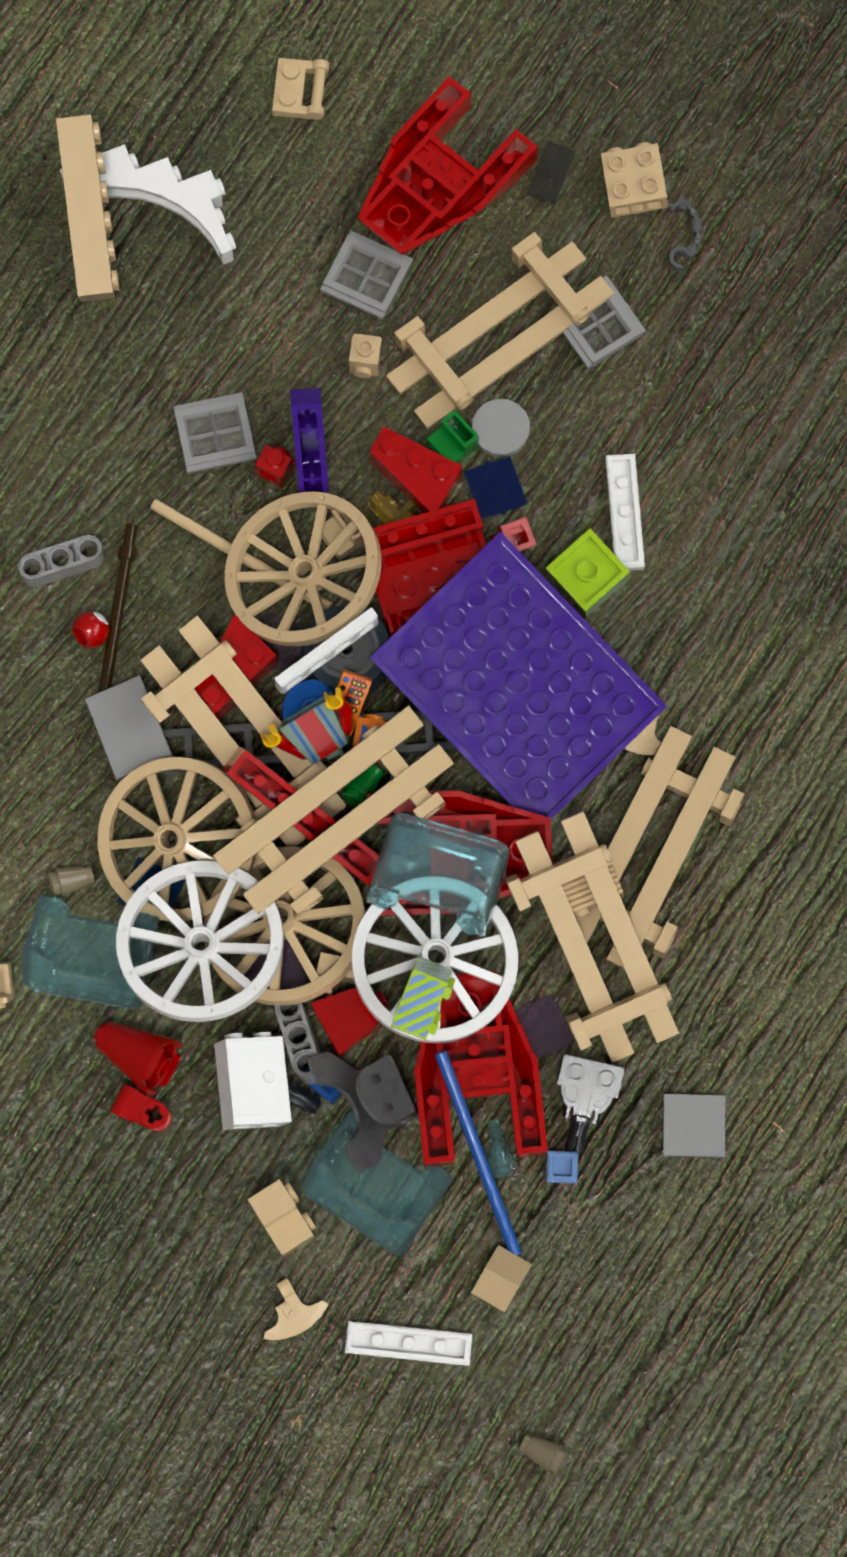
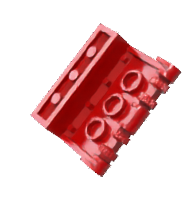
(423, 556)

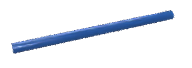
(477, 1152)

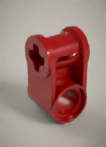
(137, 1106)

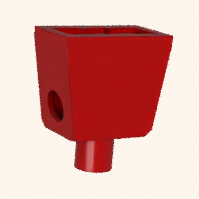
(346, 1019)

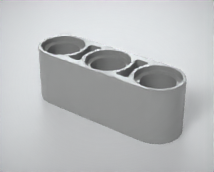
(46, 557)
(290, 1028)

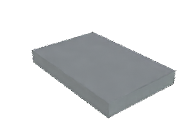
(127, 727)

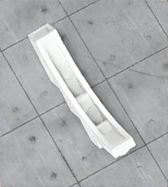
(159, 183)

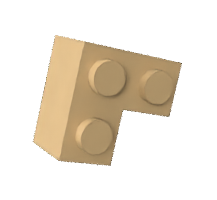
(281, 1218)

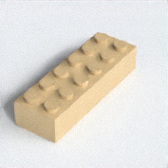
(85, 208)

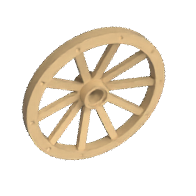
(300, 566)
(161, 832)
(291, 927)

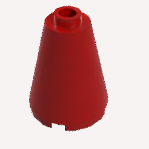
(139, 1054)

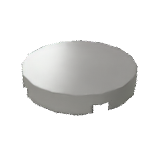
(501, 427)

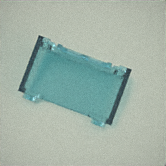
(440, 870)
(80, 957)
(381, 1202)

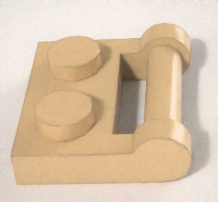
(291, 86)

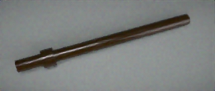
(126, 555)

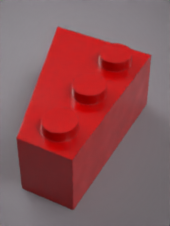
(252, 658)

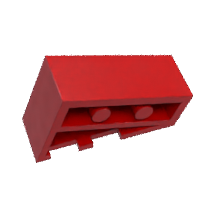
(415, 470)

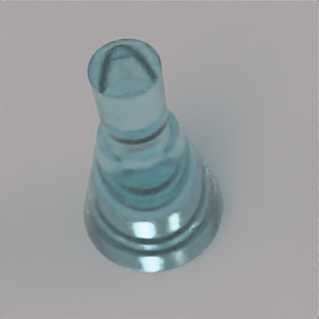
(500, 1157)

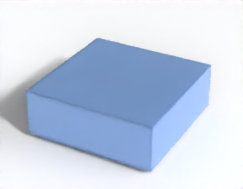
(562, 1167)

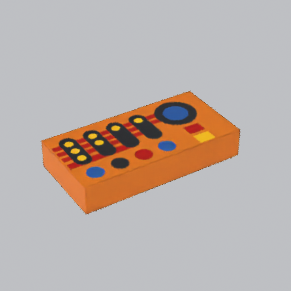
(354, 690)

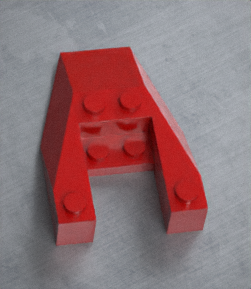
(428, 185)
(485, 819)
(485, 1064)

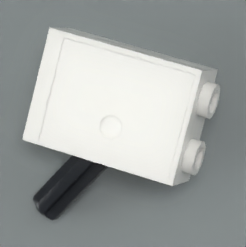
(255, 1083)

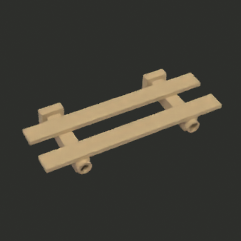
(432, 357)
(179, 690)
(701, 795)
(289, 874)
(547, 882)

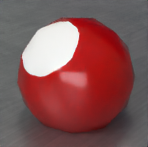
(90, 629)

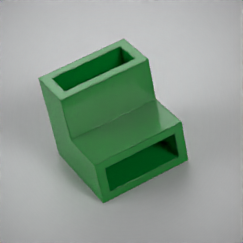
(454, 438)

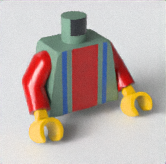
(315, 729)

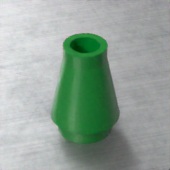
(362, 785)

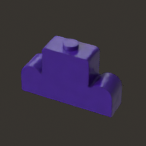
(309, 440)

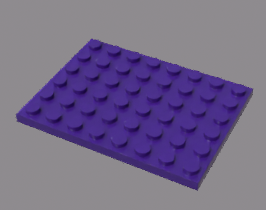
(518, 681)

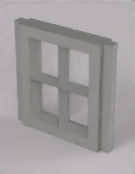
(366, 275)
(605, 331)
(215, 433)

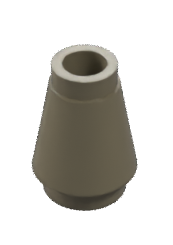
(69, 879)
(545, 1453)

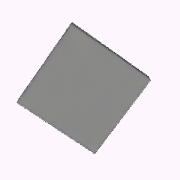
(694, 1125)

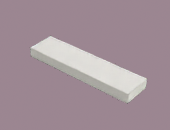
(625, 510)
(326, 651)
(408, 1343)

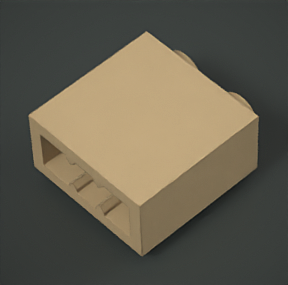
(634, 179)

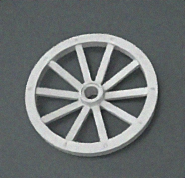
(199, 933)
(443, 1035)

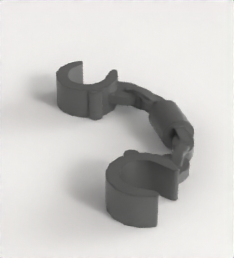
(696, 228)

